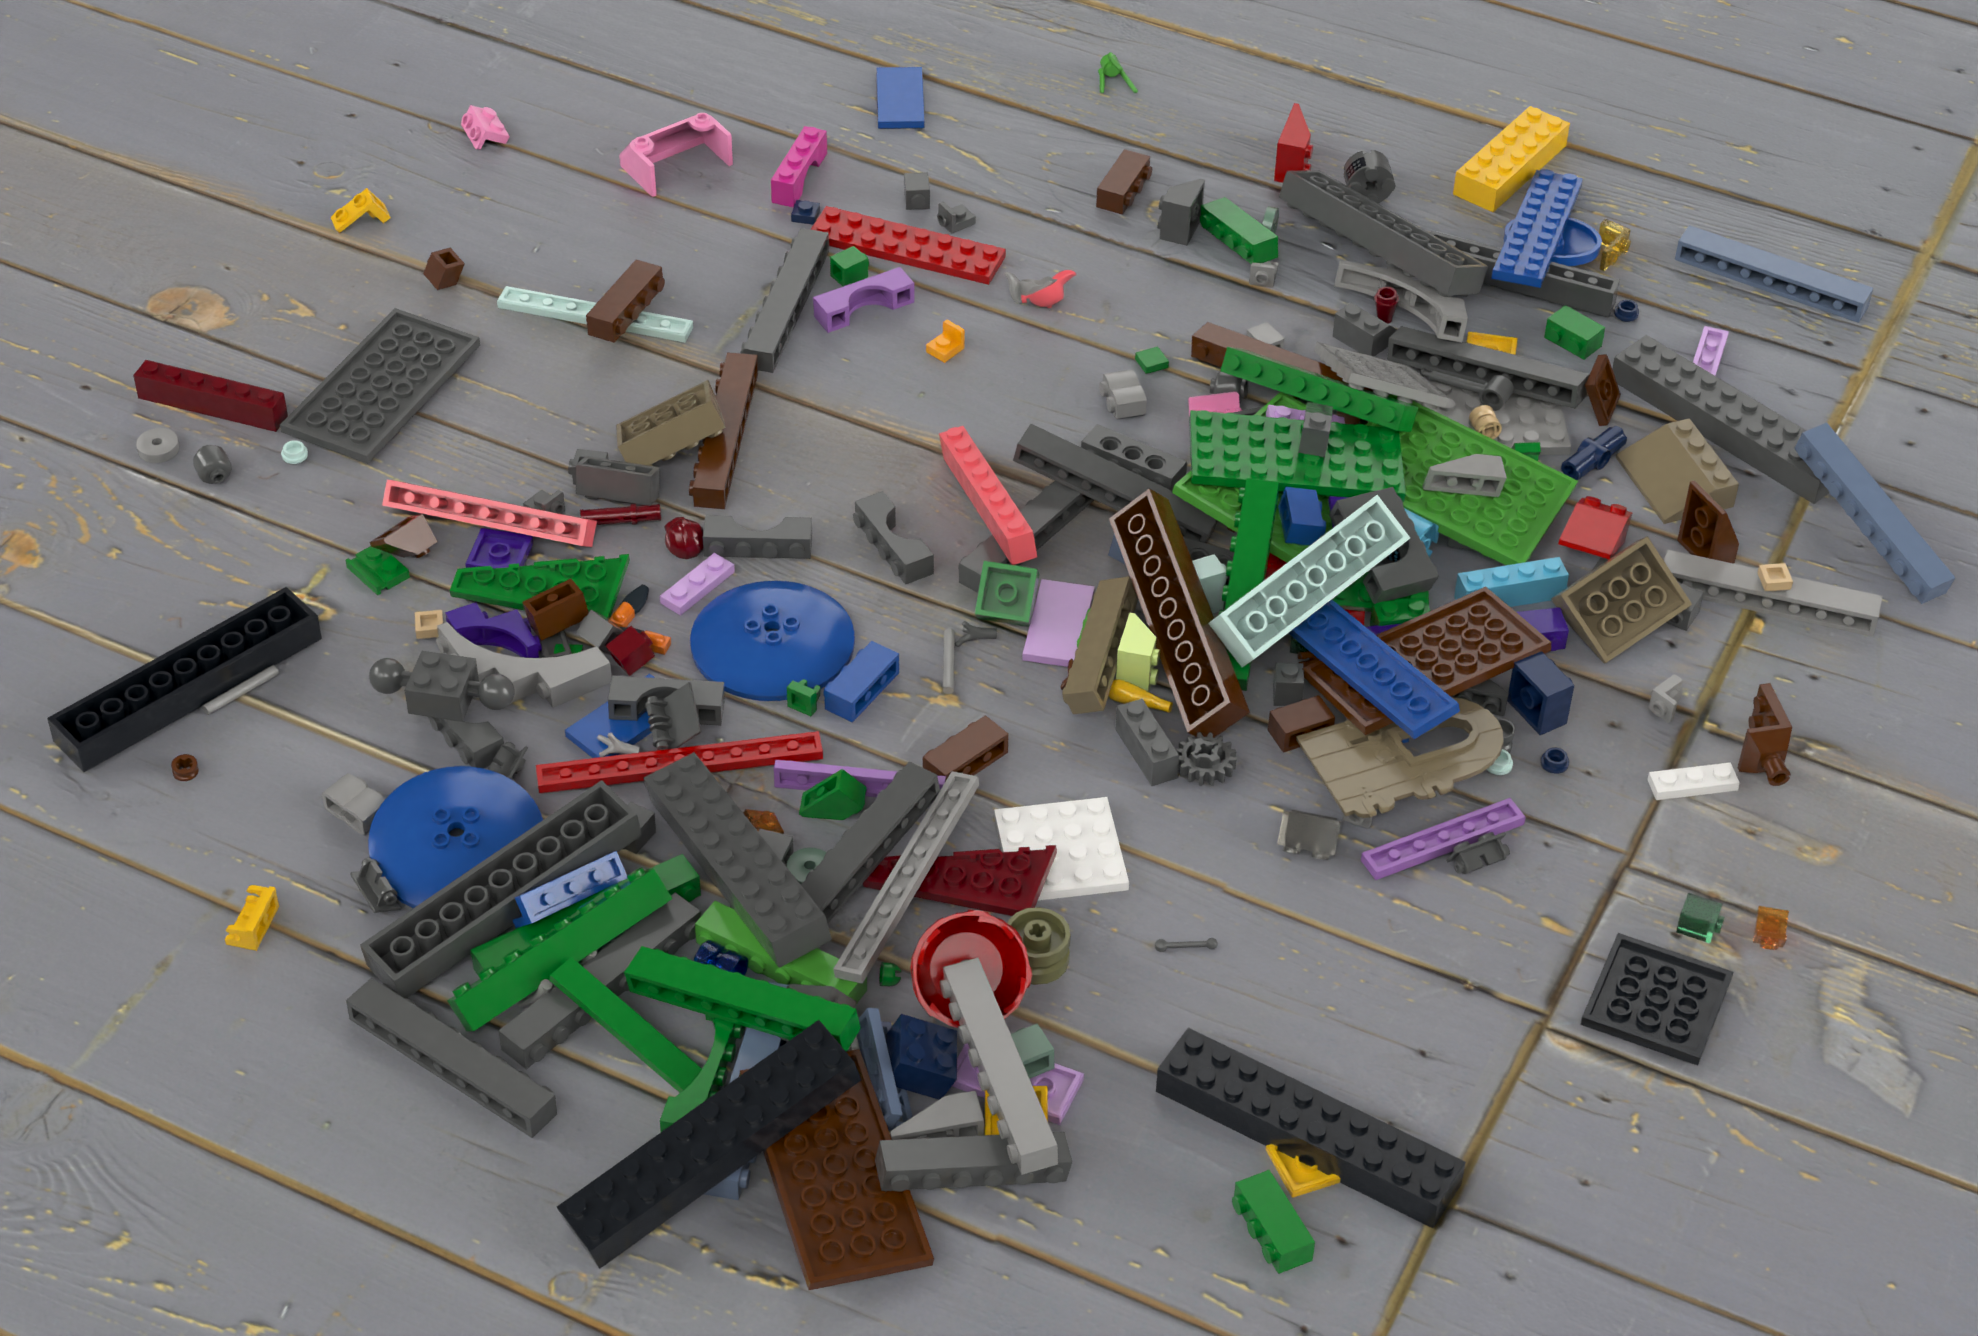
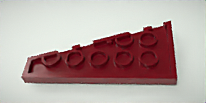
(980, 878)

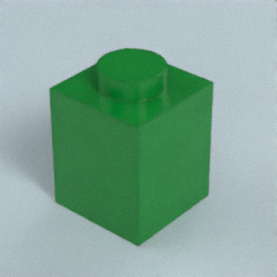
(849, 266)

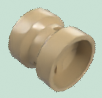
(1485, 421)

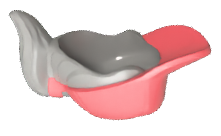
(1039, 292)

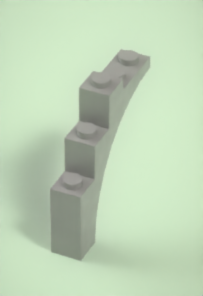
(1443, 314)
(552, 677)

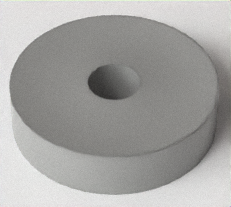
(157, 445)

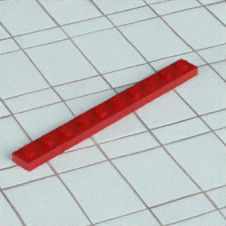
(715, 757)

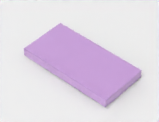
(1057, 622)
(1061, 1084)

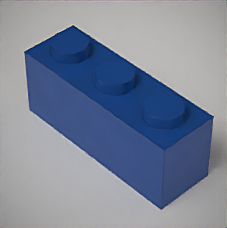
(861, 681)

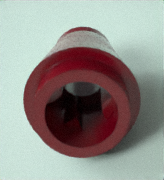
(1386, 303)

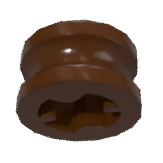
(184, 761)

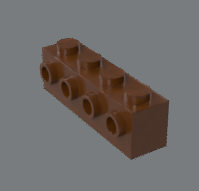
(625, 301)

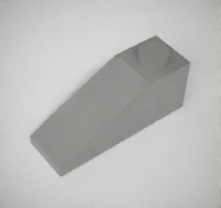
(1468, 475)
(949, 1117)

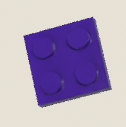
(499, 549)

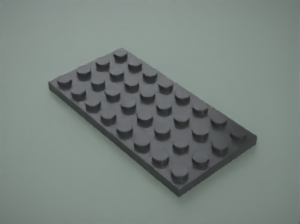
(380, 385)

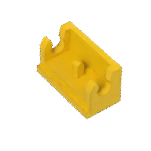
(253, 918)

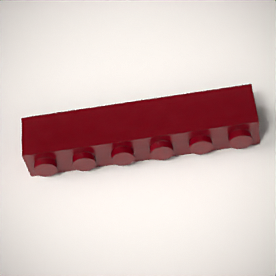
(210, 395)

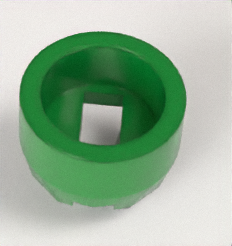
(887, 974)

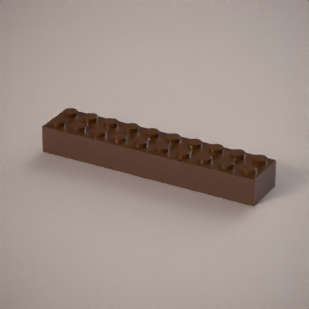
(1178, 615)

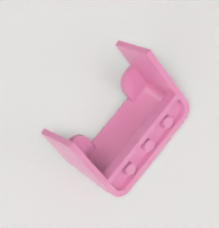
(643, 151)

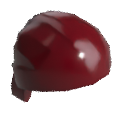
(684, 538)

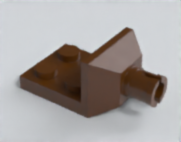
(1767, 738)

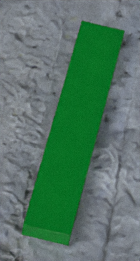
(625, 1024)

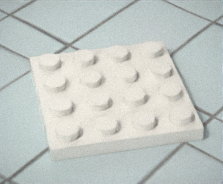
(1085, 840)

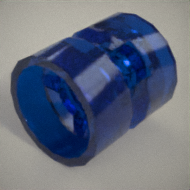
(717, 955)

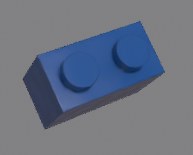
(1301, 516)

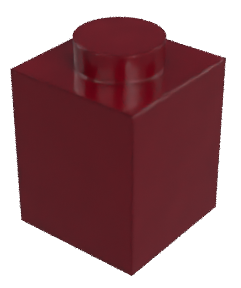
(631, 650)

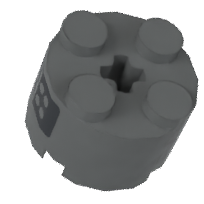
(1369, 175)

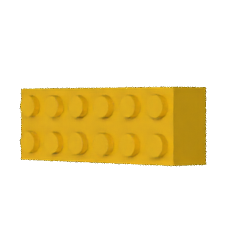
(1511, 159)

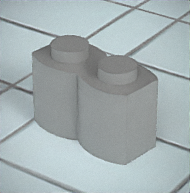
(1123, 394)
(353, 802)

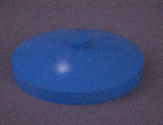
(1577, 244)

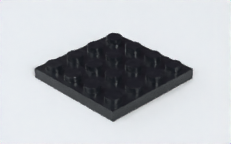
(1657, 998)

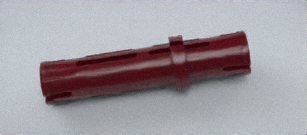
(623, 514)

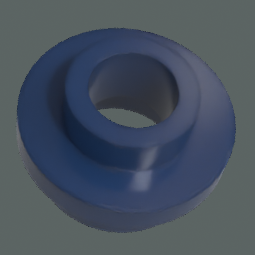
(1627, 311)
(1555, 760)

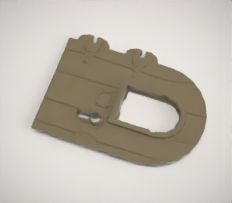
(1378, 769)

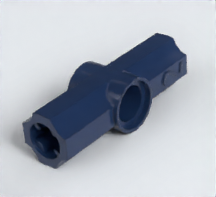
(1594, 453)

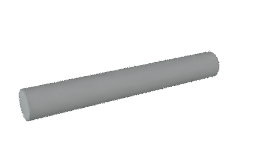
(948, 661)
(240, 690)

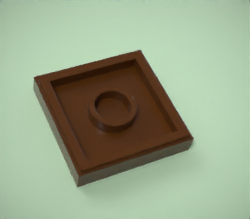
(1603, 390)

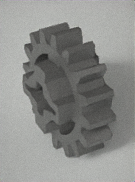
(1206, 759)

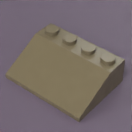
(670, 426)
(1668, 462)
(1622, 600)

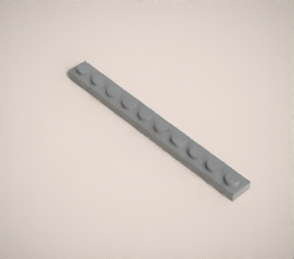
(906, 878)

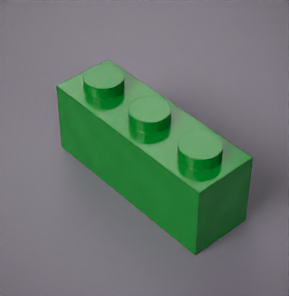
(1273, 1222)

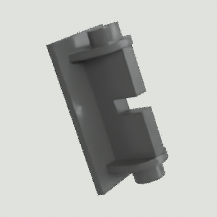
(509, 759)
(1468, 855)
(375, 888)

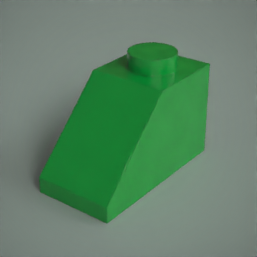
(834, 798)

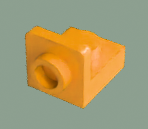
(947, 343)

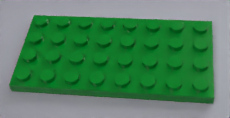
(1238, 447)

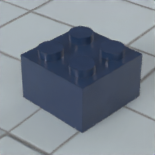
(1540, 692)
(922, 1056)

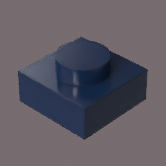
(805, 212)

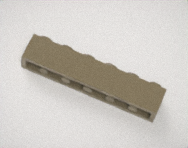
(1099, 644)

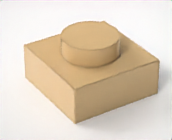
(1775, 577)
(427, 622)

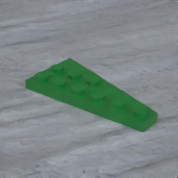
(510, 586)

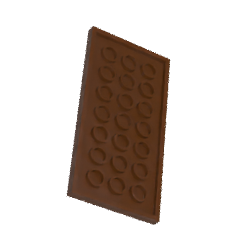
(1449, 645)
(834, 1197)

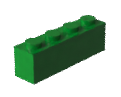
(1239, 231)

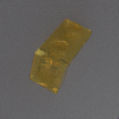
(1617, 242)

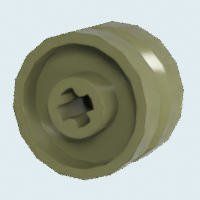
(1046, 942)

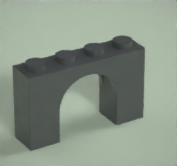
(1402, 578)

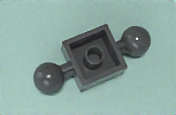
(441, 685)

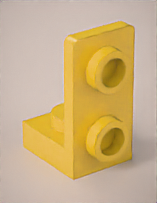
(360, 204)

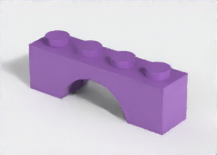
(887, 289)

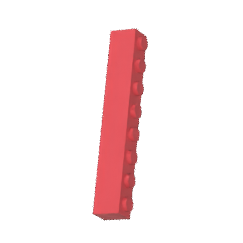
(988, 495)
(489, 513)

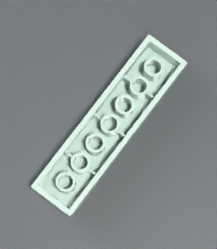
(1309, 581)

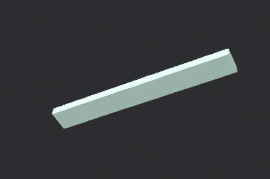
(576, 311)

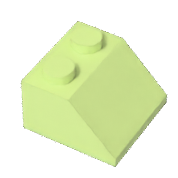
(1137, 654)

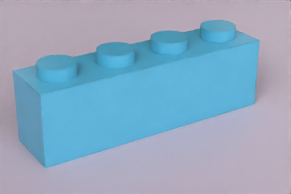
(1517, 583)

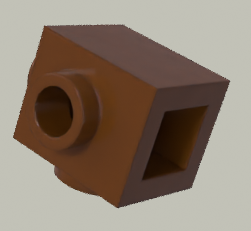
(443, 268)

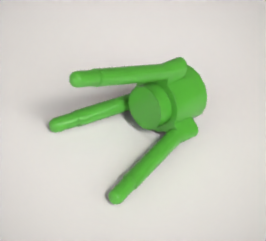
(1111, 67)

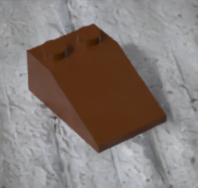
(1706, 527)

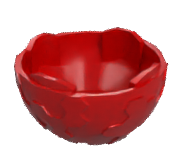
(965, 938)

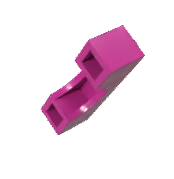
(789, 178)

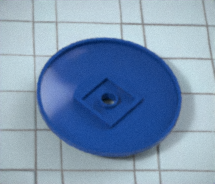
(735, 648)
(415, 821)

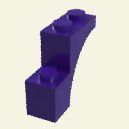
(504, 630)

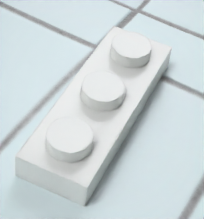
(1693, 781)

